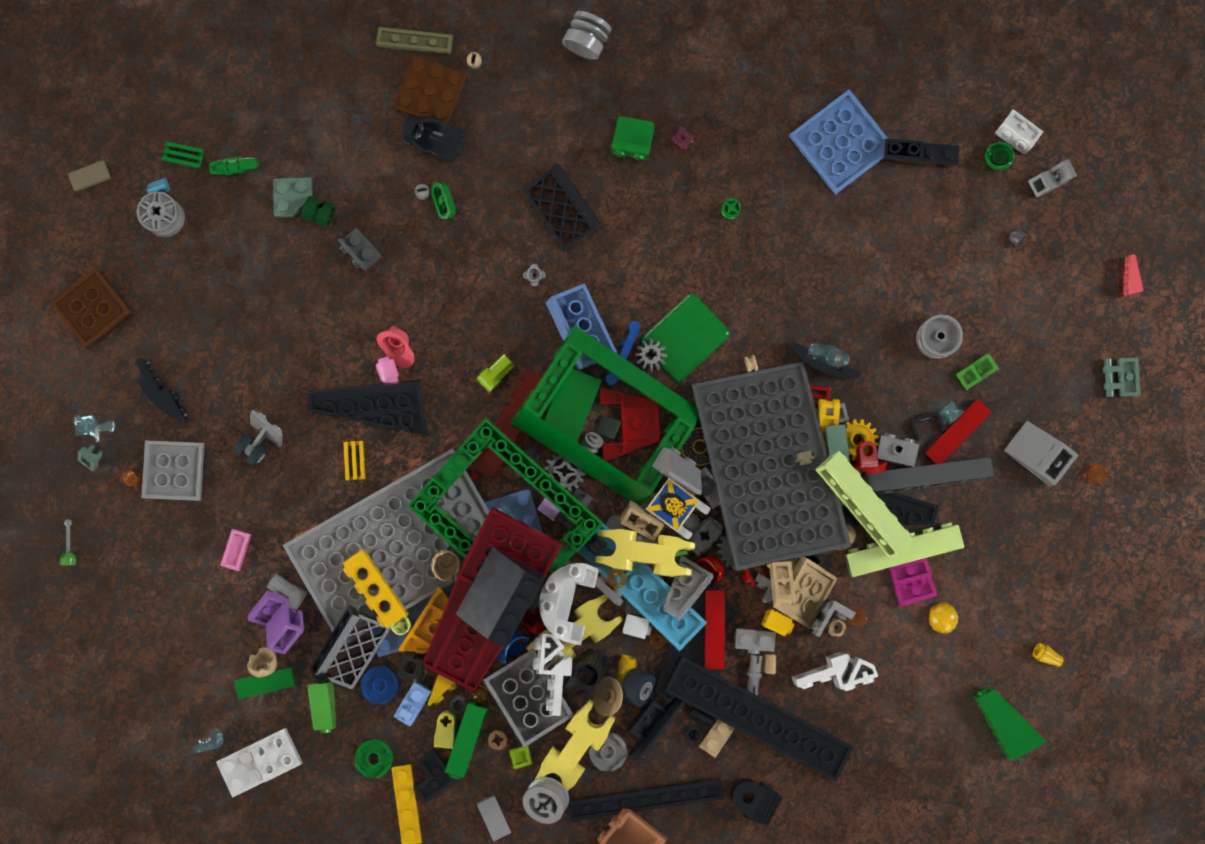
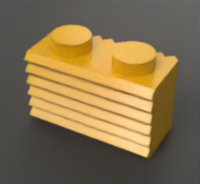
(777, 622)

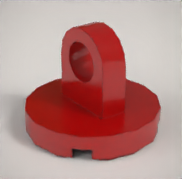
(869, 462)

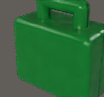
(689, 336)

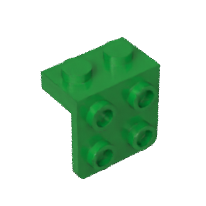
(632, 138)

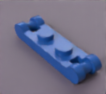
(626, 346)

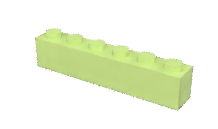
(865, 505)
(925, 545)

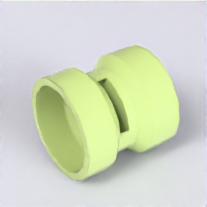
(402, 626)

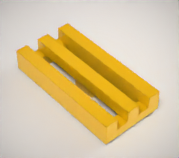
(353, 444)

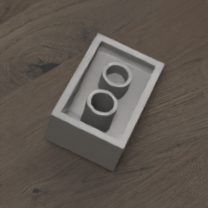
(679, 469)

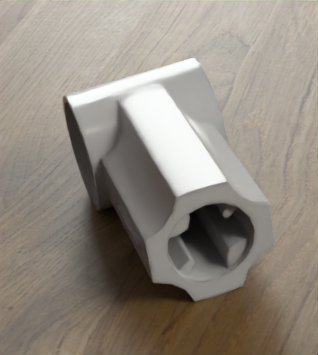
(293, 593)

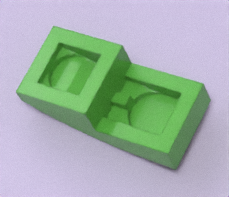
(977, 371)

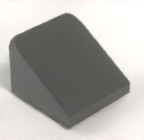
(608, 427)

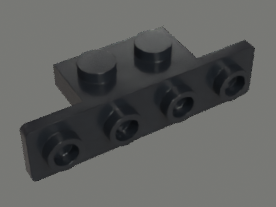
(651, 724)

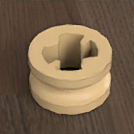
(751, 363)

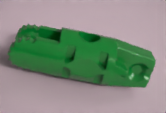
(234, 165)

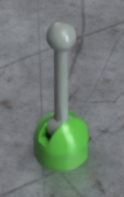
(68, 558)

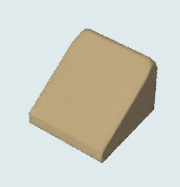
(768, 663)

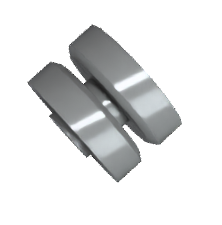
(943, 326)

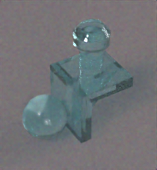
(829, 355)
(89, 425)

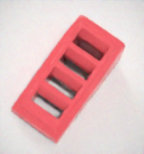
(1132, 277)

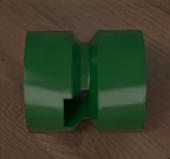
(316, 211)

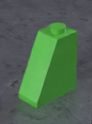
(322, 705)

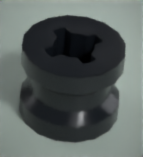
(595, 544)

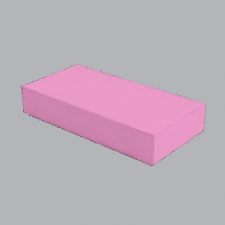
(235, 550)

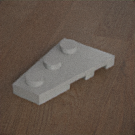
(686, 589)

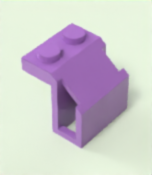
(280, 621)

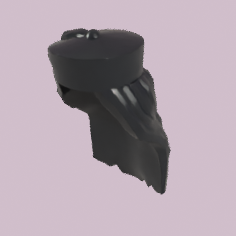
(433, 137)

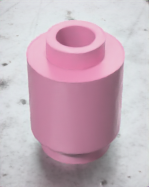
(387, 370)

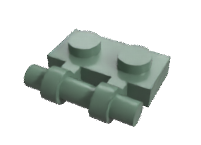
(1128, 377)

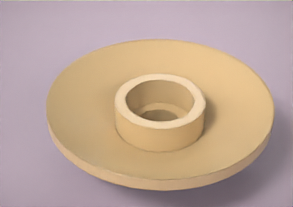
(608, 696)

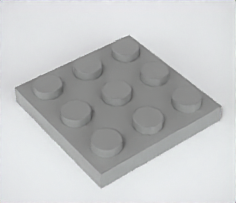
(173, 470)

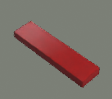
(957, 432)
(714, 629)

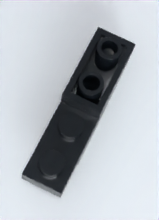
(921, 153)
(164, 399)

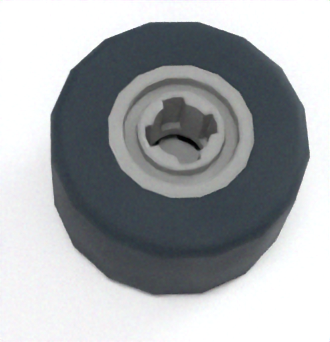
(638, 687)

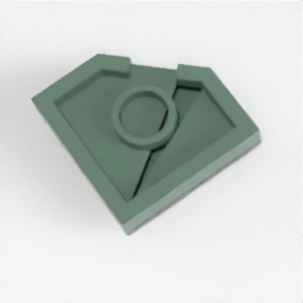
(290, 195)

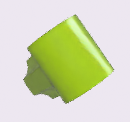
(492, 376)

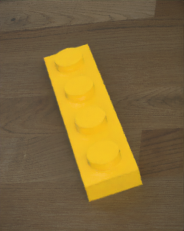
(406, 804)

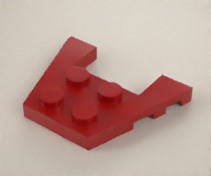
(639, 423)

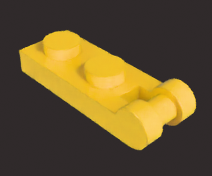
(828, 419)

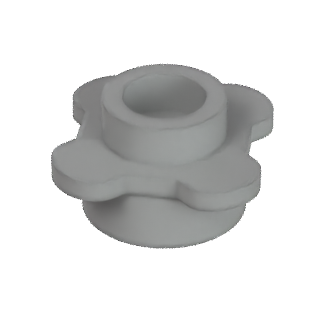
(539, 275)

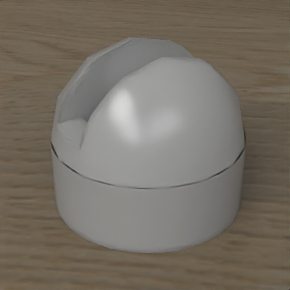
(424, 194)

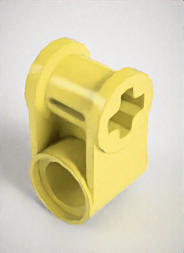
(445, 733)

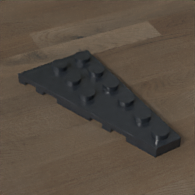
(383, 405)

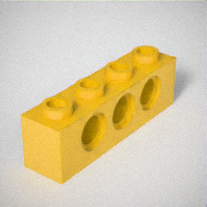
(352, 568)

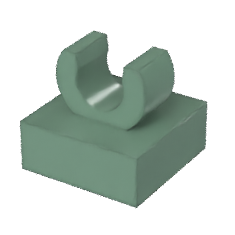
(89, 459)

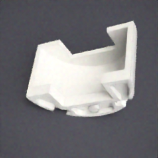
(558, 597)

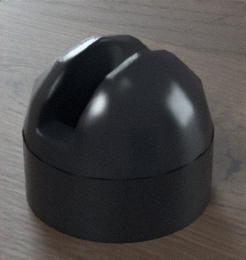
(691, 734)

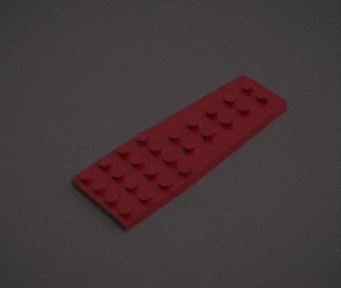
(456, 647)

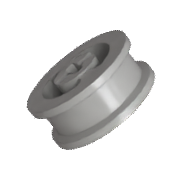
(553, 807)

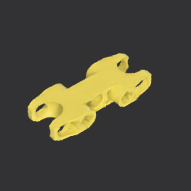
(660, 554)
(595, 627)
(583, 735)

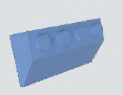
(578, 309)

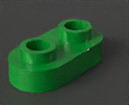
(443, 200)

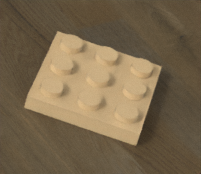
(811, 590)

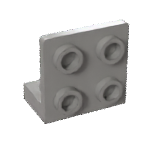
(827, 610)

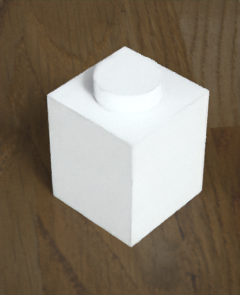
(636, 626)

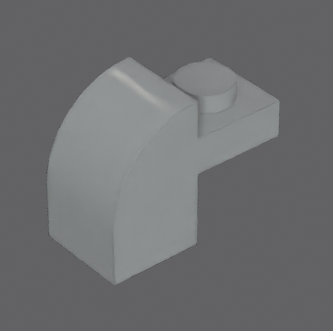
(1052, 178)

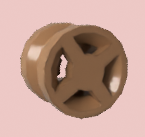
(497, 735)

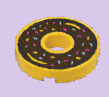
(689, 451)

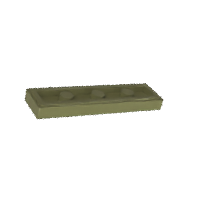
(414, 40)

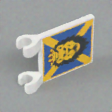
(674, 506)

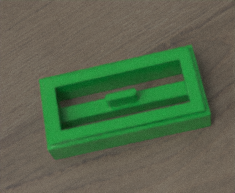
(167, 151)

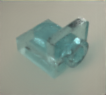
(206, 744)

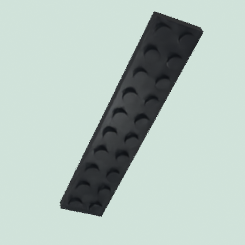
(759, 718)

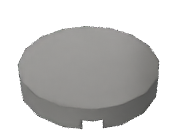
(611, 753)

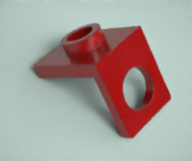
(748, 573)

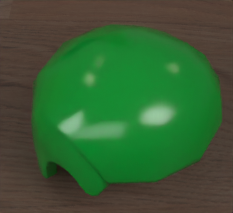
(999, 156)

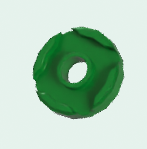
(362, 761)

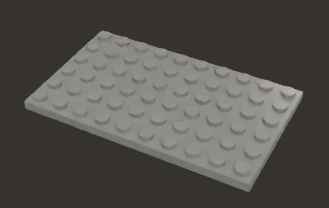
(393, 539)

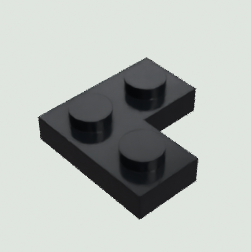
(437, 780)

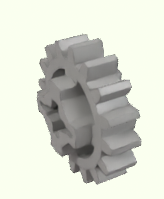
(563, 481)

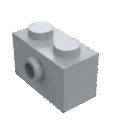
(897, 451)
(754, 640)

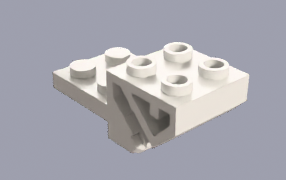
(547, 648)
(837, 666)
(259, 762)

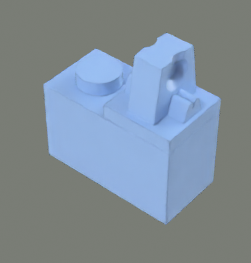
(413, 703)

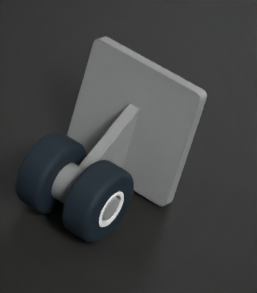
(251, 446)

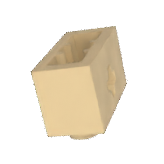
(641, 521)

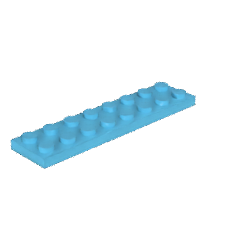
(648, 596)

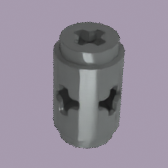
(714, 531)

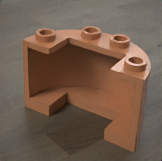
(630, 829)

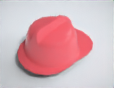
(396, 346)

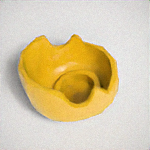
(943, 617)

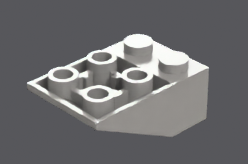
(1041, 453)

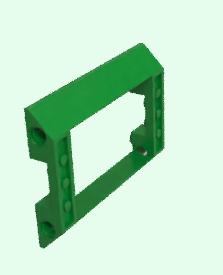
(529, 414)
(459, 537)

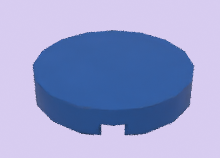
(379, 684)

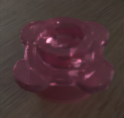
(683, 144)

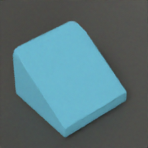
(160, 186)

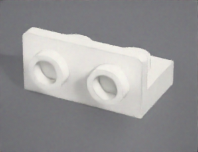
(1019, 132)

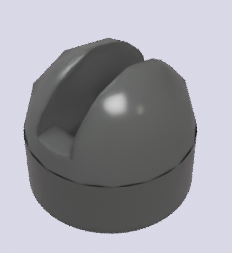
(1017, 236)

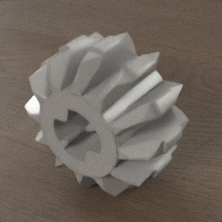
(644, 351)

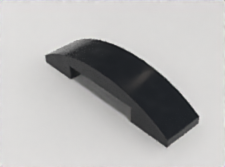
(800, 353)

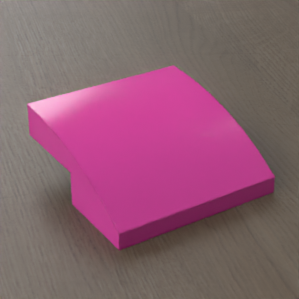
(913, 582)

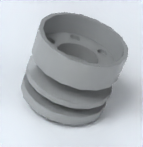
(586, 35)
(171, 216)

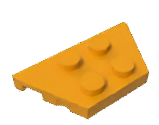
(424, 628)

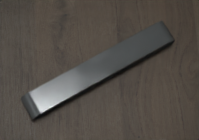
(930, 476)

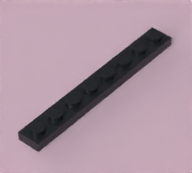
(645, 799)

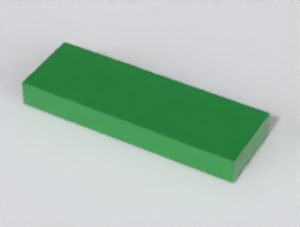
(255, 686)

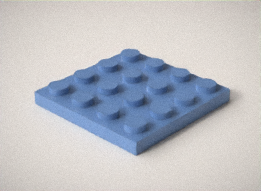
(841, 142)

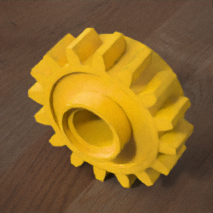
(861, 430)

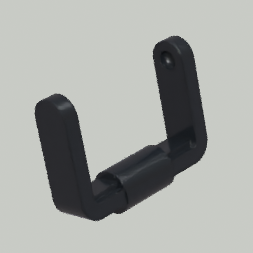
(924, 417)

